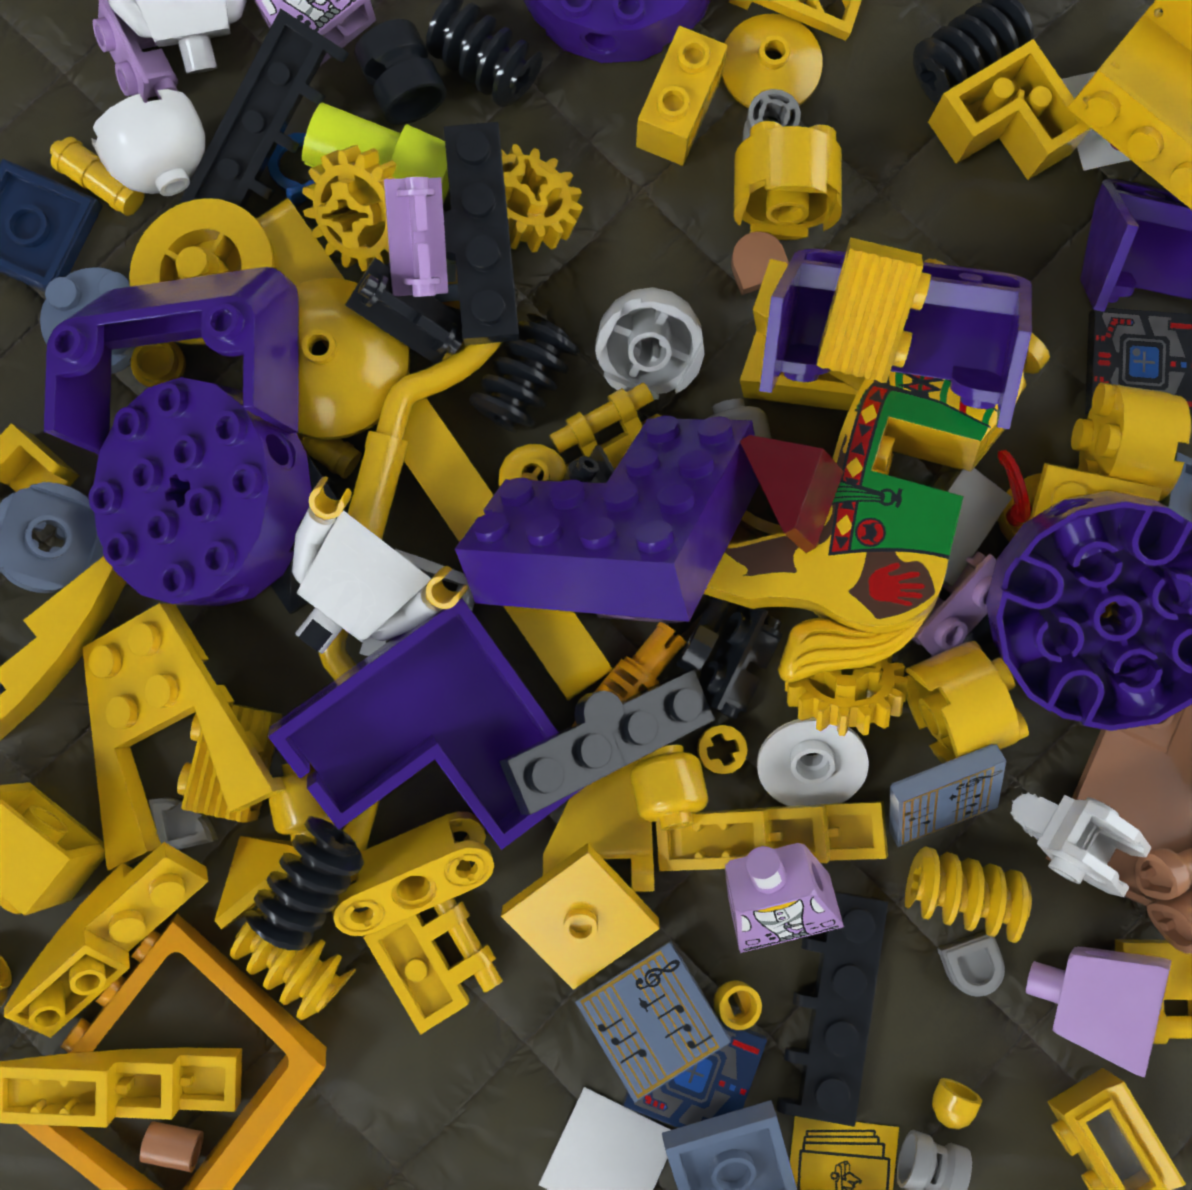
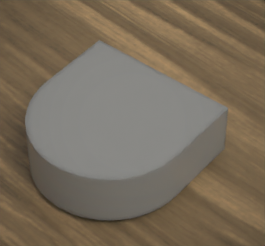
(973, 964)

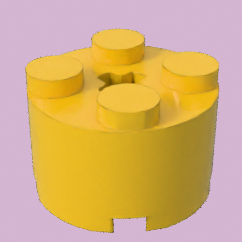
(788, 179)
(1133, 435)
(964, 701)

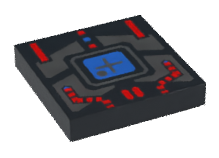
(1140, 351)

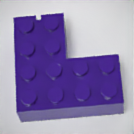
(620, 545)
(417, 700)

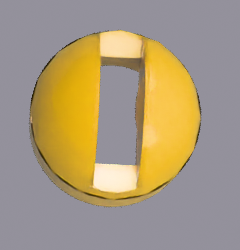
(747, 1001)
(955, 1104)

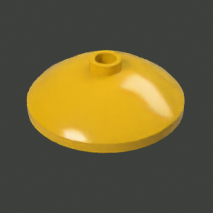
(347, 384)

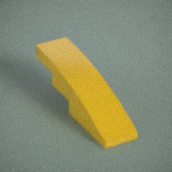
(61, 630)
(827, 830)
(120, 1083)

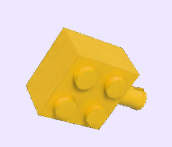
(41, 851)

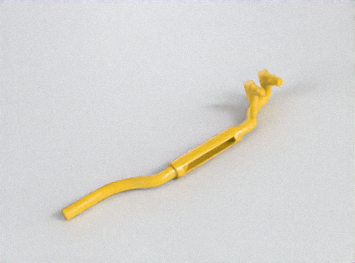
(378, 482)

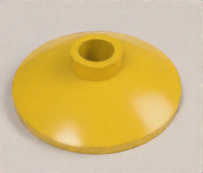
(751, 71)

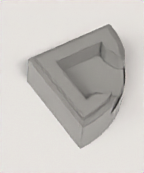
(179, 826)

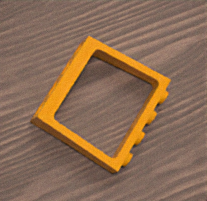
(259, 1119)

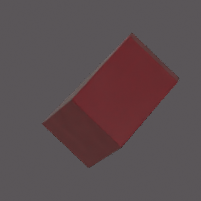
(797, 483)

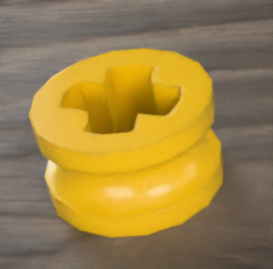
(715, 764)

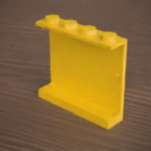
(1145, 96)

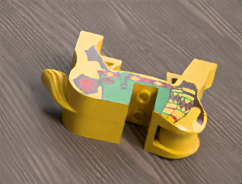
(883, 536)

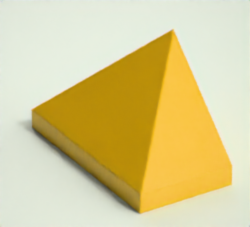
(248, 874)

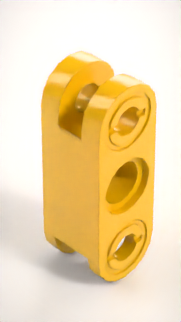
(414, 874)

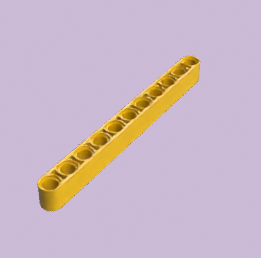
(447, 474)

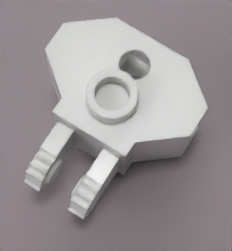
(1080, 838)

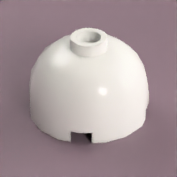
(151, 143)
(650, 340)

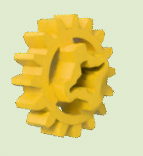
(533, 194)
(351, 205)
(851, 696)

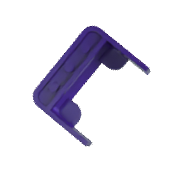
(1137, 241)
(232, 311)
(967, 332)

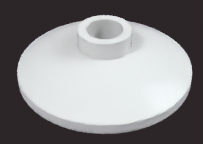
(810, 780)

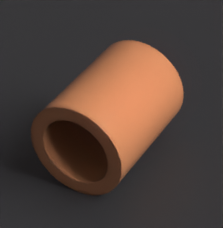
(171, 1146)

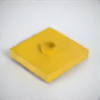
(580, 916)

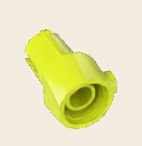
(412, 149)

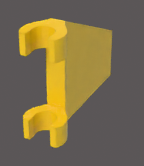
(608, 821)

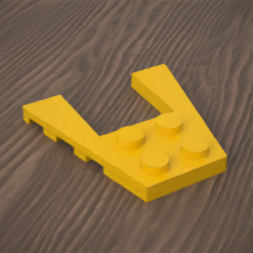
(138, 685)

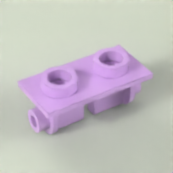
(135, 70)
(416, 236)
(962, 610)

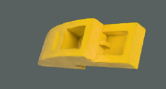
(97, 938)

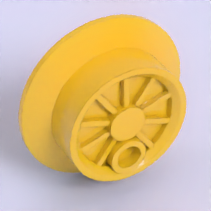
(200, 241)

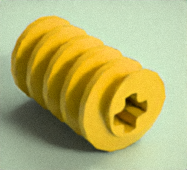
(971, 890)
(300, 970)

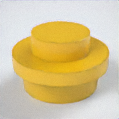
(157, 363)

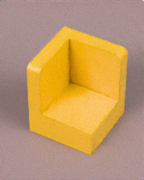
(29, 461)

